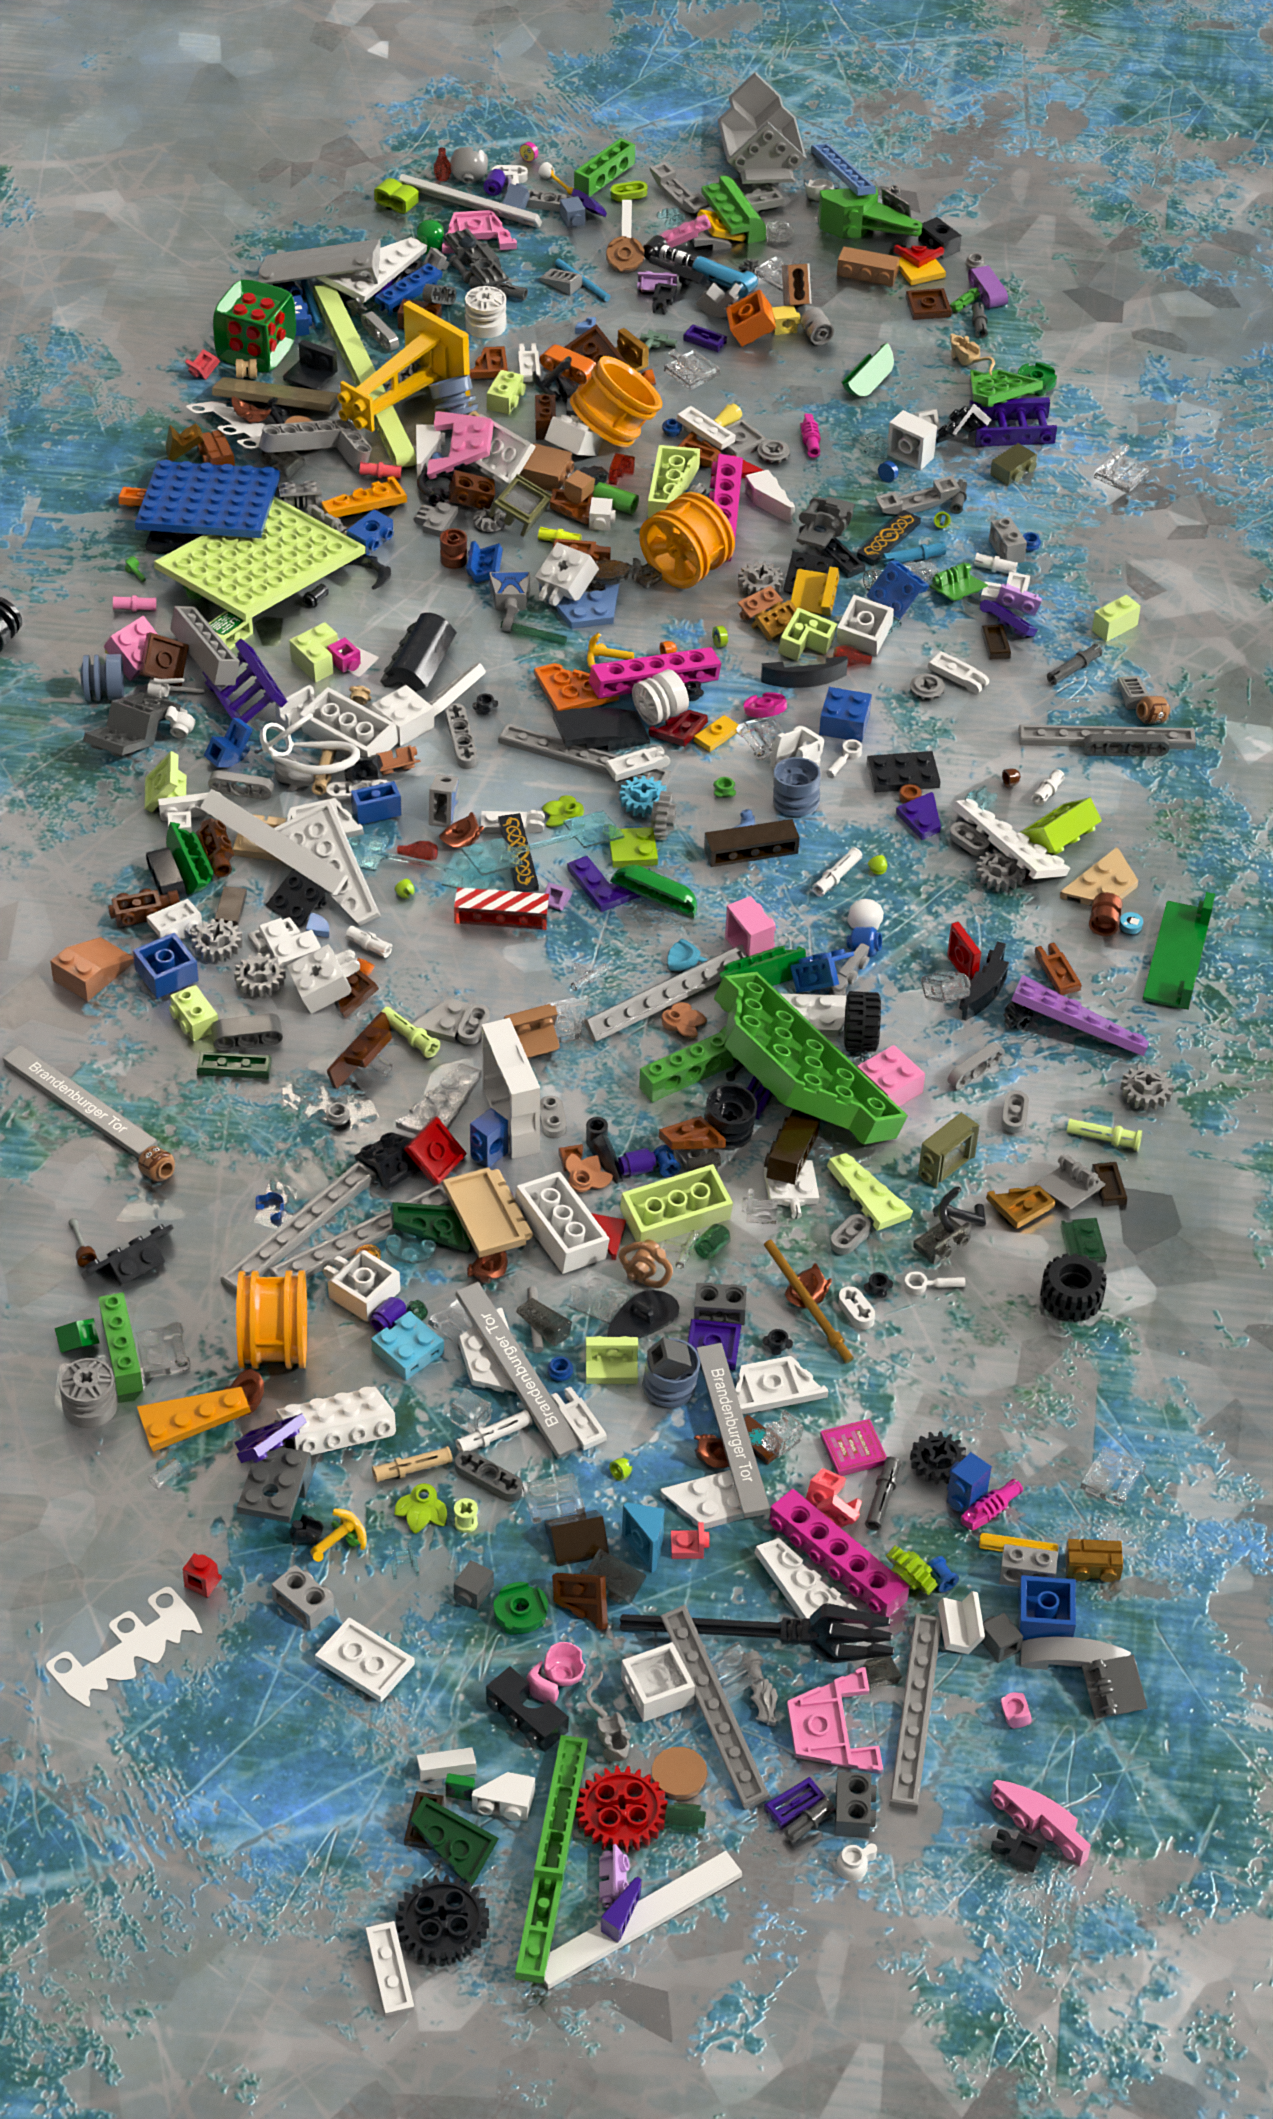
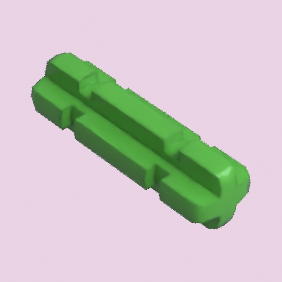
(965, 300)

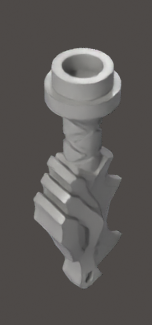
(763, 1694)

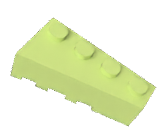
(672, 475)

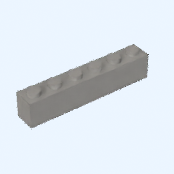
(205, 646)

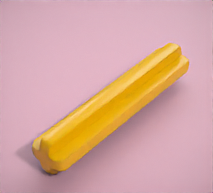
(997, 1542)

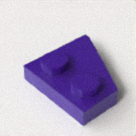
(921, 816)

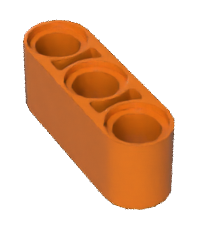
(580, 367)

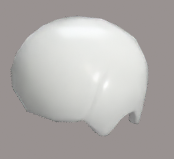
(814, 187)
(865, 914)

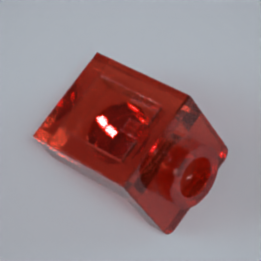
(620, 465)

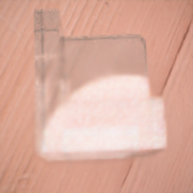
(470, 1411)

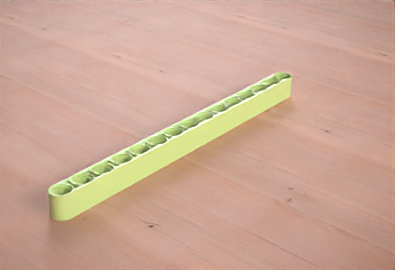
(360, 368)

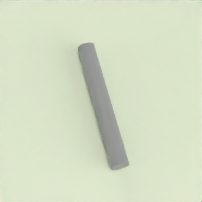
(536, 1337)

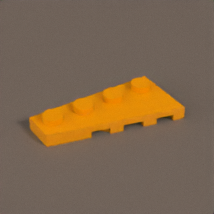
(361, 500)
(187, 1416)

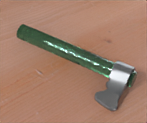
(509, 626)

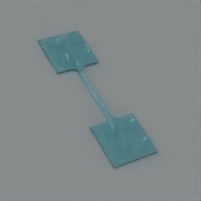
(498, 855)
(460, 873)

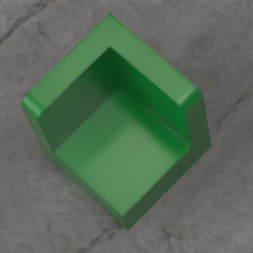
(77, 1335)

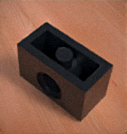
(939, 234)

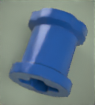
(666, 1161)
(942, 1574)

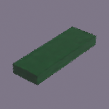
(234, 1065)

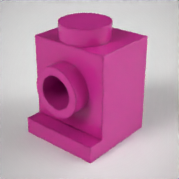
(349, 657)

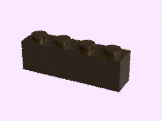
(751, 843)
(792, 1147)

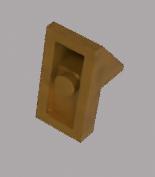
(179, 444)

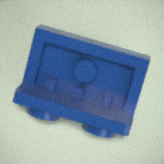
(483, 561)

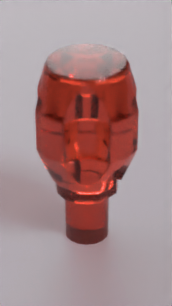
(442, 166)
(853, 655)
(421, 850)

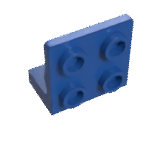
(897, 588)
(817, 970)

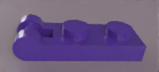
(1008, 618)

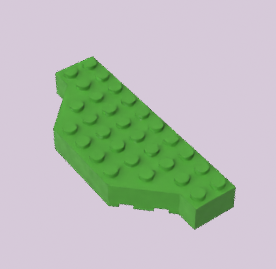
(801, 1062)

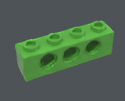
(604, 167)
(685, 1067)
(120, 1344)

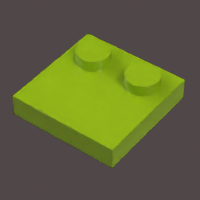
(635, 848)

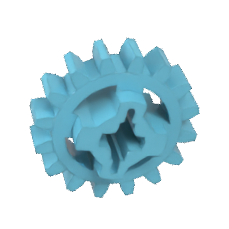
(640, 795)

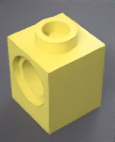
(786, 319)

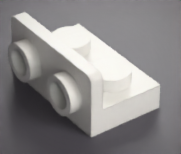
(177, 918)

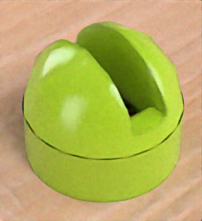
(937, 520)
(878, 864)
(404, 888)
(620, 1468)

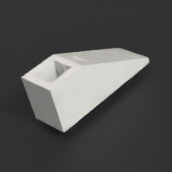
(768, 495)

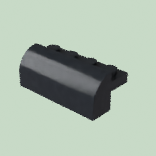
(420, 652)

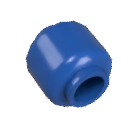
(867, 936)

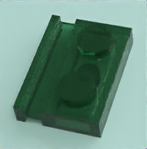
(1084, 1238)

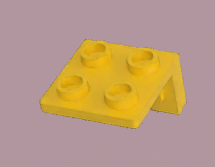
(815, 591)

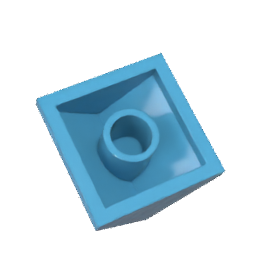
(644, 1532)

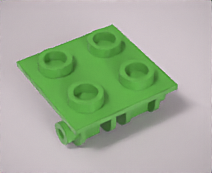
(957, 582)

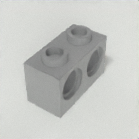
(1007, 540)
(1026, 1562)
(299, 1601)

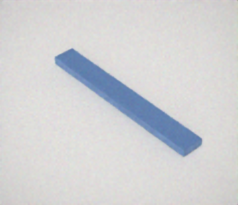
(843, 169)

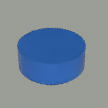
(888, 471)

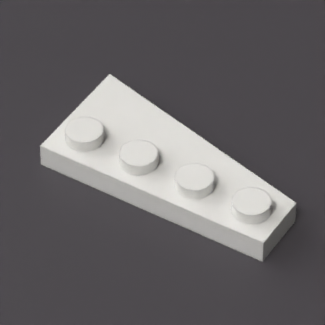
(796, 1581)

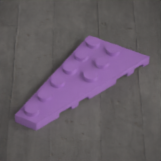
(1069, 1011)

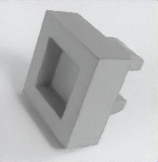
(436, 259)

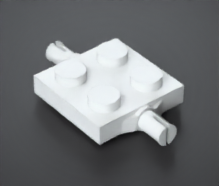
(797, 1195)

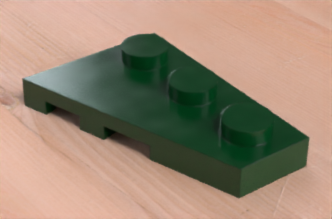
(430, 1222)
(454, 1839)

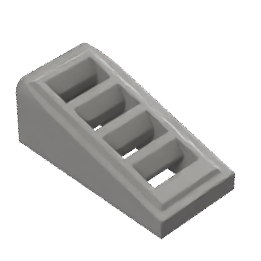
(562, 280)
(1132, 690)

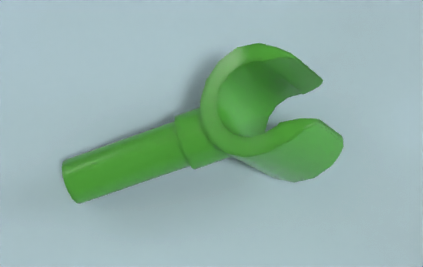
(132, 564)
(351, 1538)

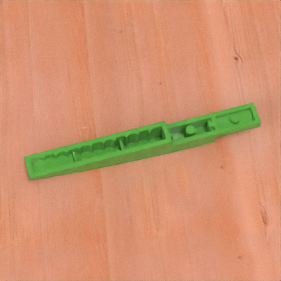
(551, 1860)

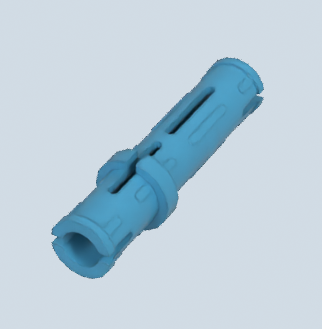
(922, 552)

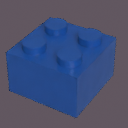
(845, 714)
(165, 965)
(1046, 1607)

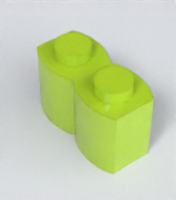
(395, 195)

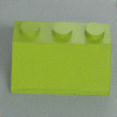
(1064, 825)

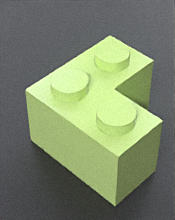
(806, 631)
(311, 652)

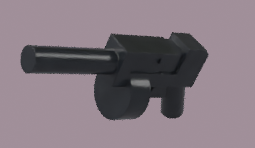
(685, 273)

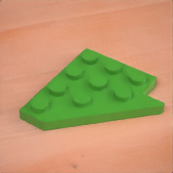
(1001, 386)

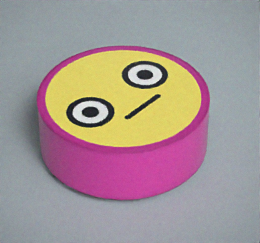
(528, 151)

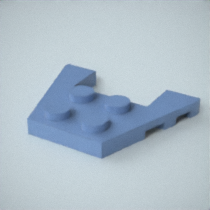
(591, 609)

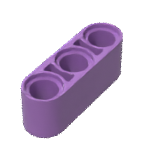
(990, 288)

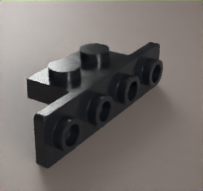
(134, 1260)

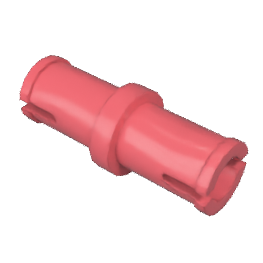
(380, 470)

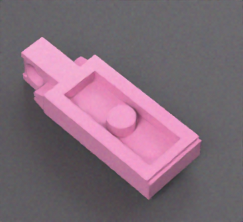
(686, 231)

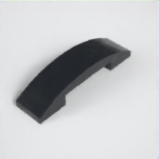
(804, 676)

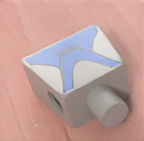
(510, 589)
(443, 792)

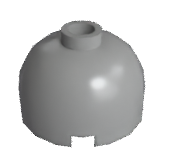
(469, 165)

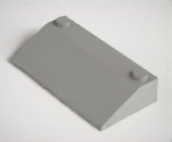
(322, 262)

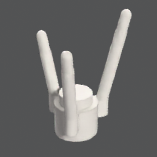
(161, 688)

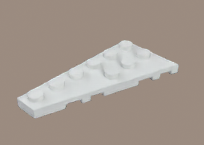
(393, 261)
(324, 836)
(1011, 843)

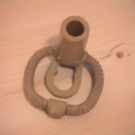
(639, 1265)

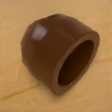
(1011, 777)

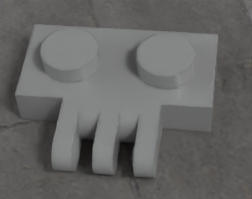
(436, 518)

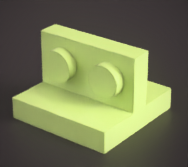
(164, 782)
(611, 1360)

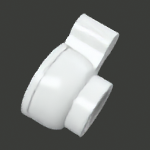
(180, 722)
(853, 1861)

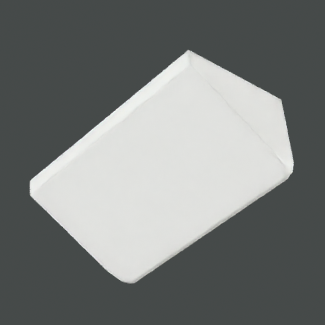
(439, 1764)

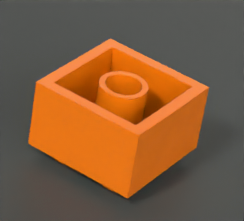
(751, 318)

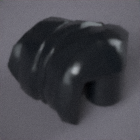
(306, 1530)

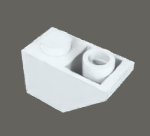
(505, 1796)

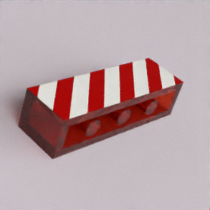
(501, 908)

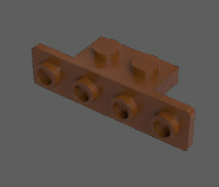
(361, 1050)

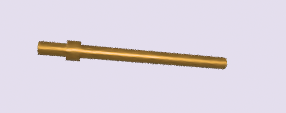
(834, 1338)

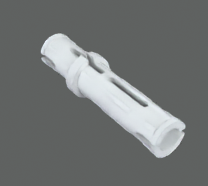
(832, 876)
(481, 1434)

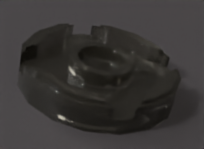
(611, 572)

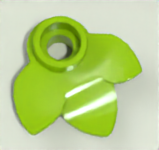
(562, 810)
(420, 1510)

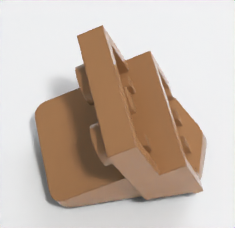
(536, 1030)

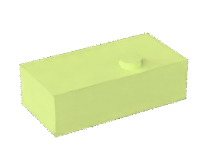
(676, 1205)

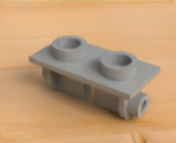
(327, 519)

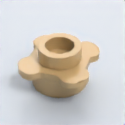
(360, 694)

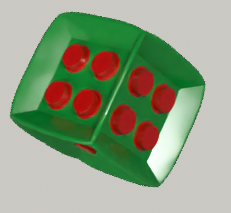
(254, 323)

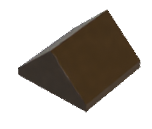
(576, 1537)

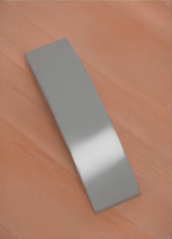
(666, 179)
(918, 501)
(1066, 1651)

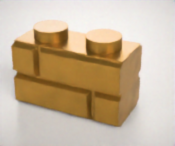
(1094, 1559)

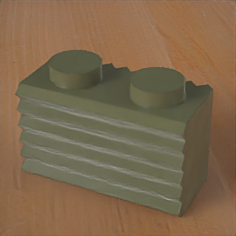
(1013, 464)

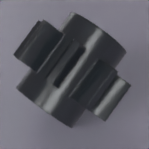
(1018, 1016)

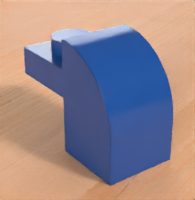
(232, 748)

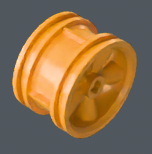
(616, 401)
(687, 539)
(271, 1319)

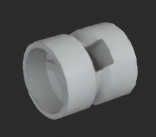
(817, 326)

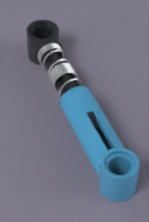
(712, 270)

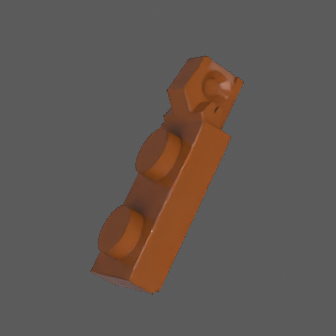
(589, 547)

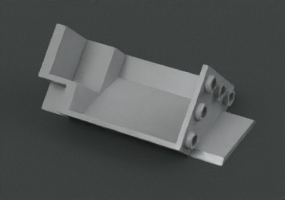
(761, 134)

